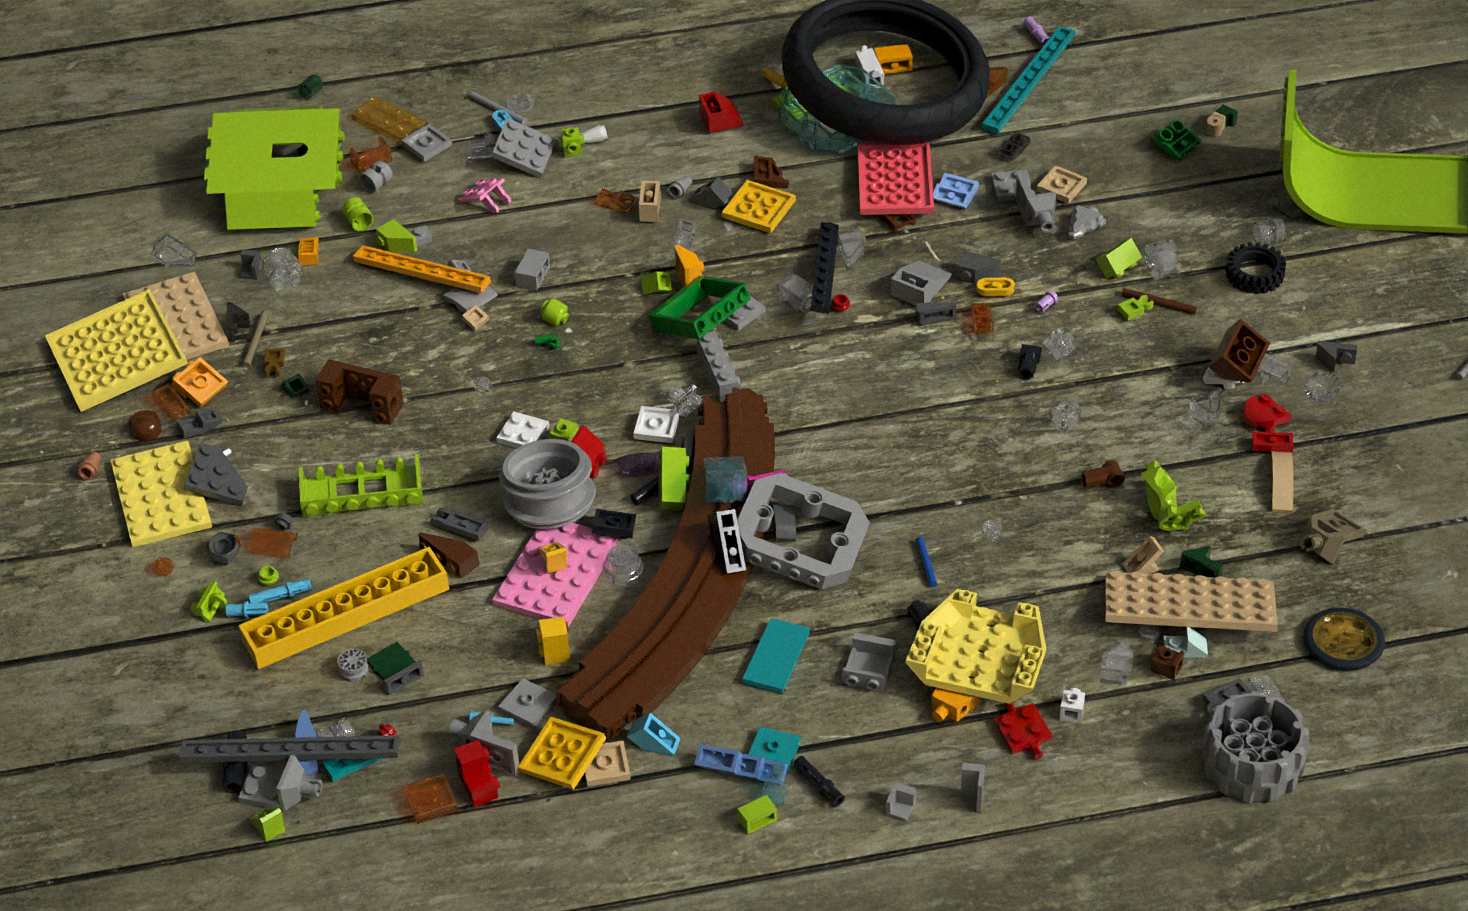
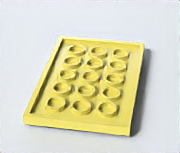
(154, 495)

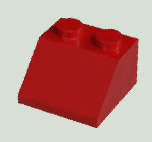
(592, 447)

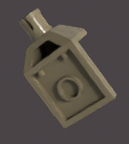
(1328, 532)

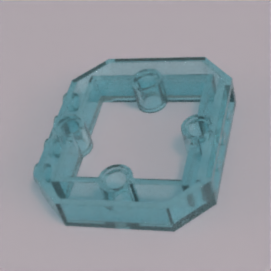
(810, 129)

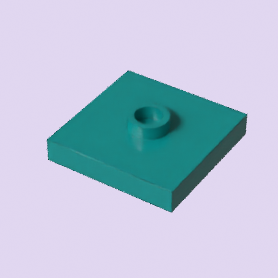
(775, 746)

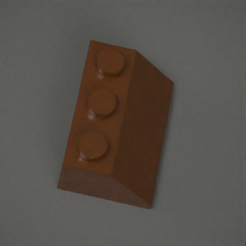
(1239, 353)

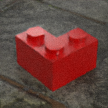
(476, 772)

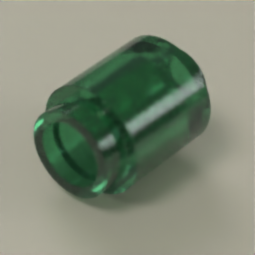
(310, 86)

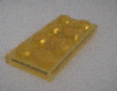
(388, 119)

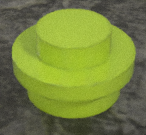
(268, 575)

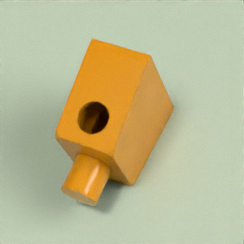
(952, 704)

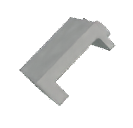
(869, 662)

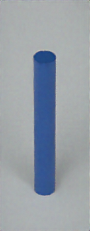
(926, 562)

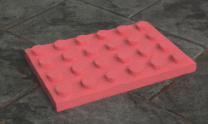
(895, 179)

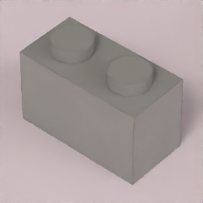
(531, 269)

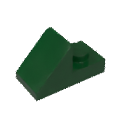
(1199, 562)

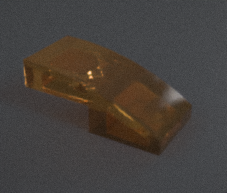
(613, 201)

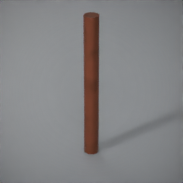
(1160, 301)

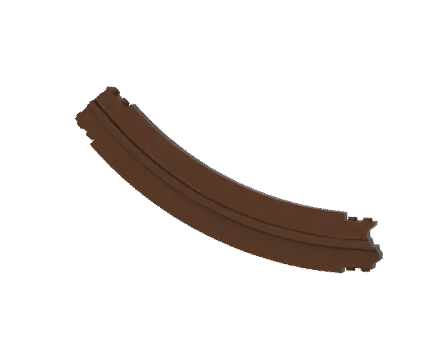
(689, 592)

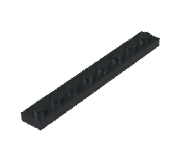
(824, 268)

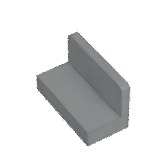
(973, 782)

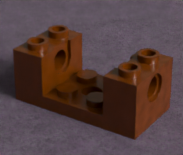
(342, 380)

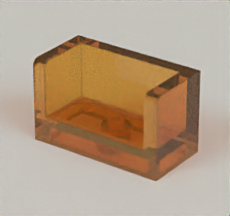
(366, 159)

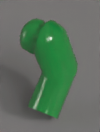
(549, 340)

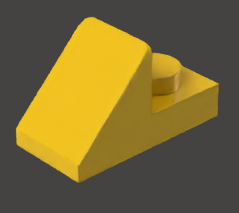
(554, 556)

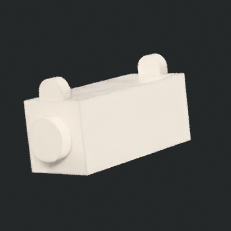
(868, 61)

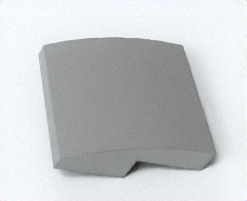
(466, 299)

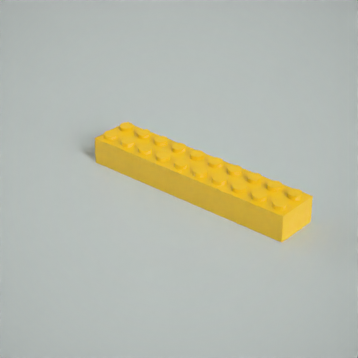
(343, 607)

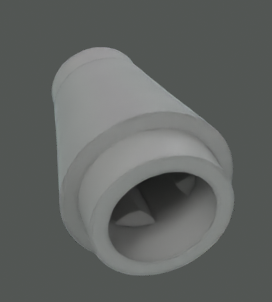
(679, 187)

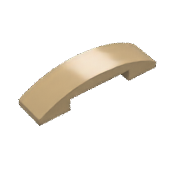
(1282, 482)

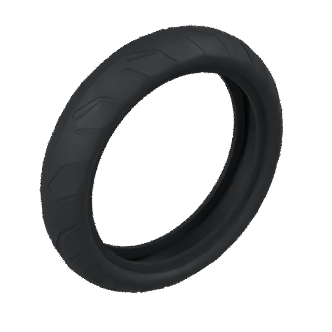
(881, 121)

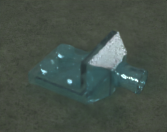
(725, 479)

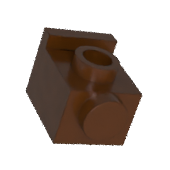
(1166, 661)

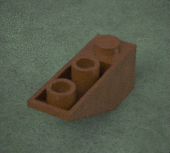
(453, 554)

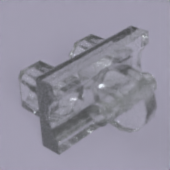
(684, 400)

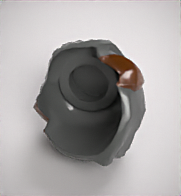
(223, 547)

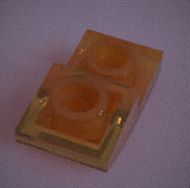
(981, 317)

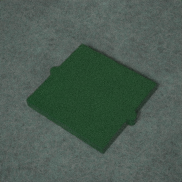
(390, 660)

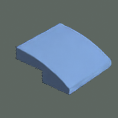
(955, 190)

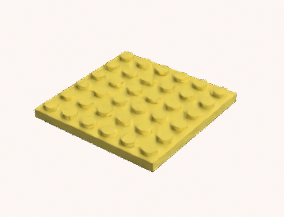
(116, 350)

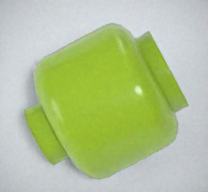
(554, 312)

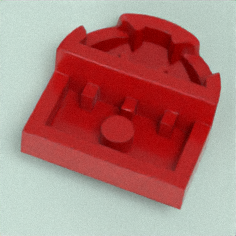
(1264, 412)

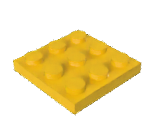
(758, 206)
(562, 753)

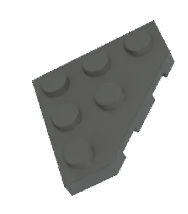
(215, 476)

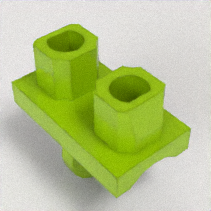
(210, 600)

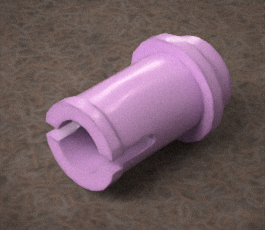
(1050, 298)

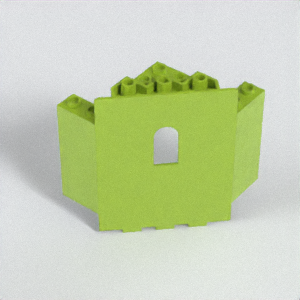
(268, 189)

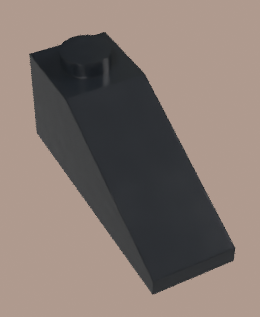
(727, 540)

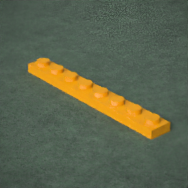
(422, 269)

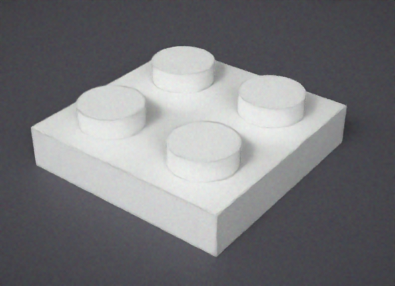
(656, 425)
(522, 430)

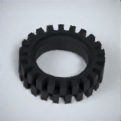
(1254, 282)

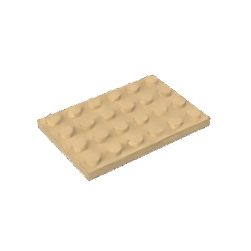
(188, 314)

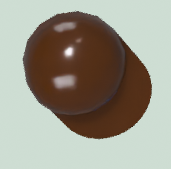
(145, 425)

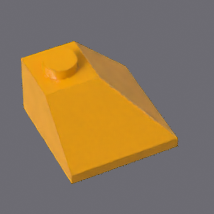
(687, 265)

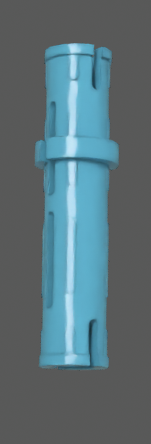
(289, 589)

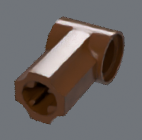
(1109, 474)

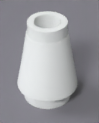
(595, 134)

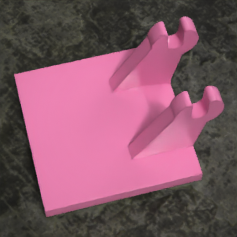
(480, 191)

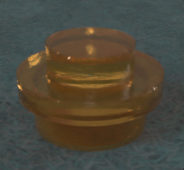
(163, 566)

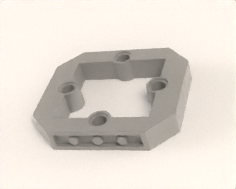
(813, 501)

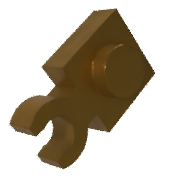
(273, 360)

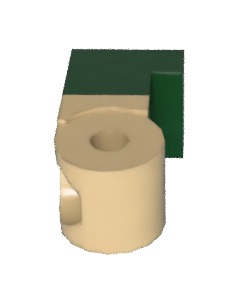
(1220, 120)

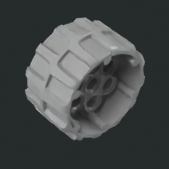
(1254, 747)

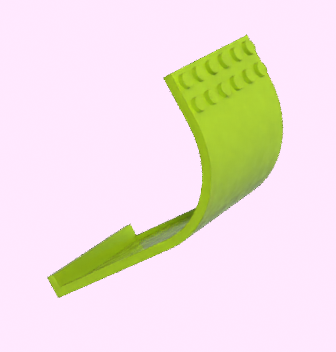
(1371, 187)

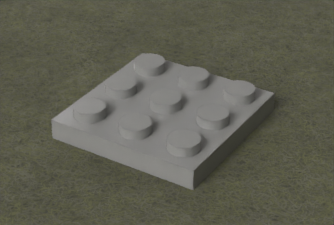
(523, 147)

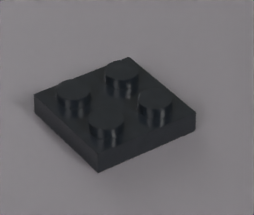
(614, 523)

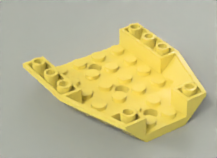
(952, 635)

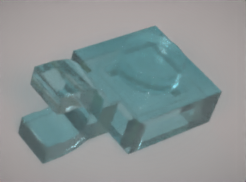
(775, 787)

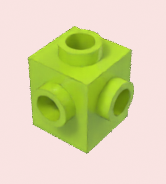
(571, 141)

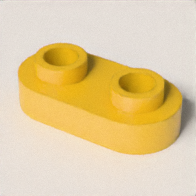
(995, 286)

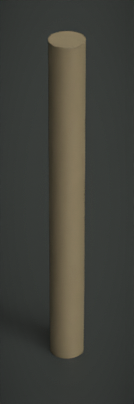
(255, 339)

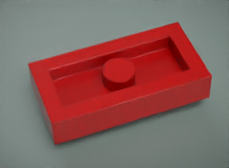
(1272, 441)

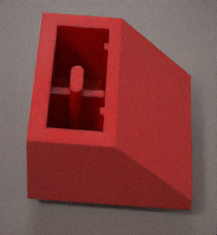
(718, 112)

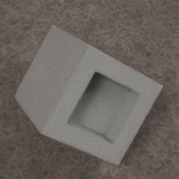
(901, 801)

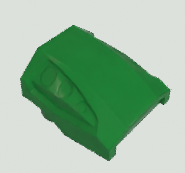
(1176, 139)

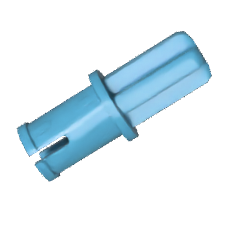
(246, 609)

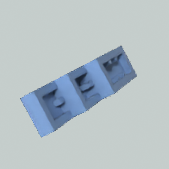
(736, 763)

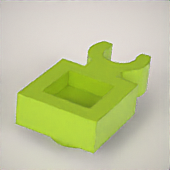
(1133, 308)

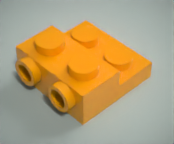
(198, 382)

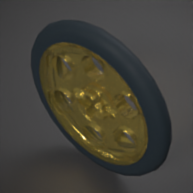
(1350, 643)

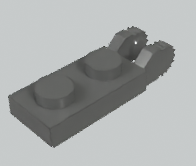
(460, 523)

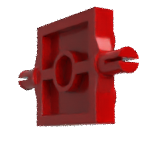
(1023, 729)

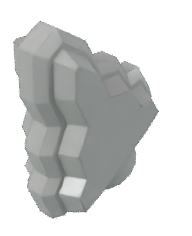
(1084, 221)

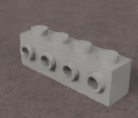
(717, 364)

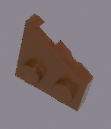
(767, 173)

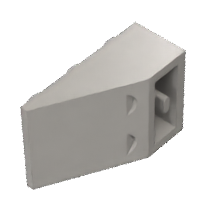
(918, 282)

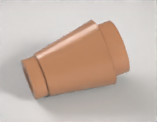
(88, 467)

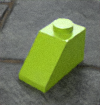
(395, 238)

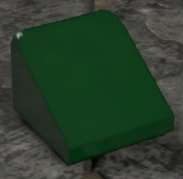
(295, 386)

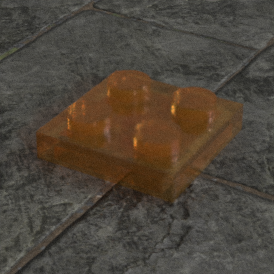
(430, 798)

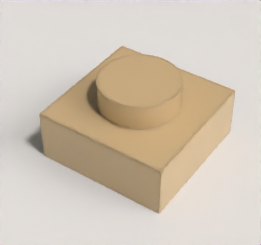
(475, 317)

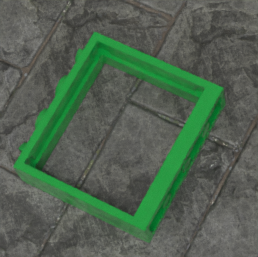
(732, 295)

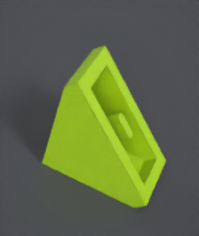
(268, 823)

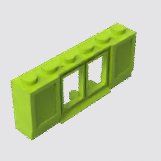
(320, 496)

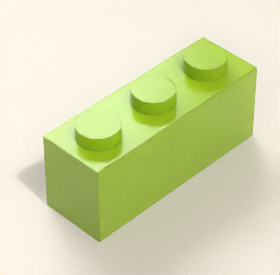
(673, 478)

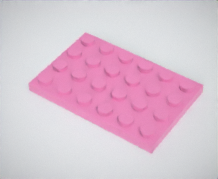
(560, 593)

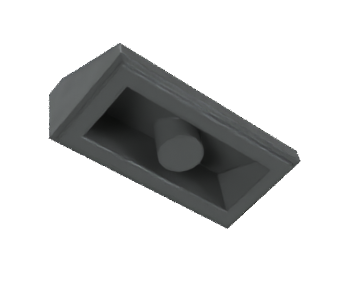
(402, 678)

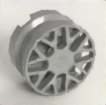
(352, 664)

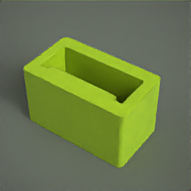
(757, 814)

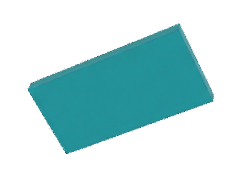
(776, 656)

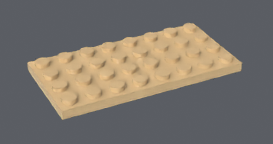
(1190, 601)

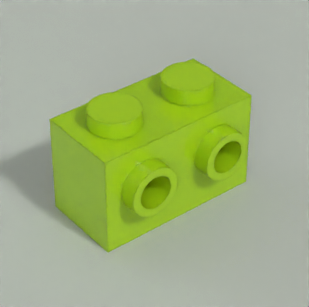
(1119, 258)

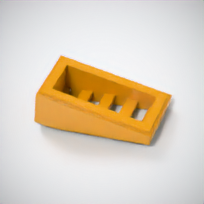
(308, 251)

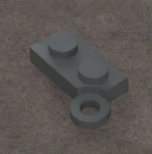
(1219, 695)

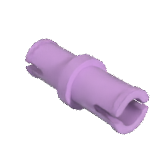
(1036, 30)

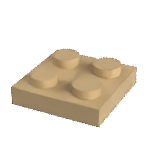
(1063, 182)
(608, 765)

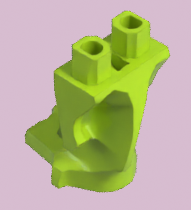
(1163, 503)

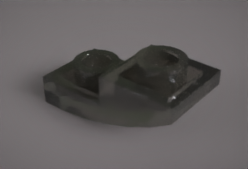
(1014, 146)

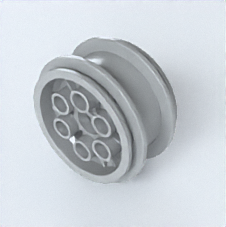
(547, 483)

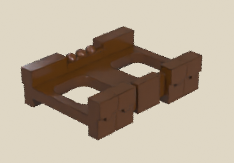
(893, 225)

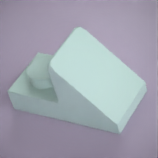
(1192, 644)

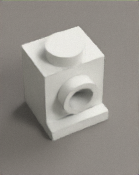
(1072, 701)

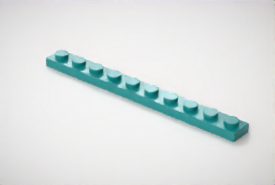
(1028, 80)

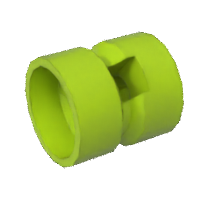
(357, 214)

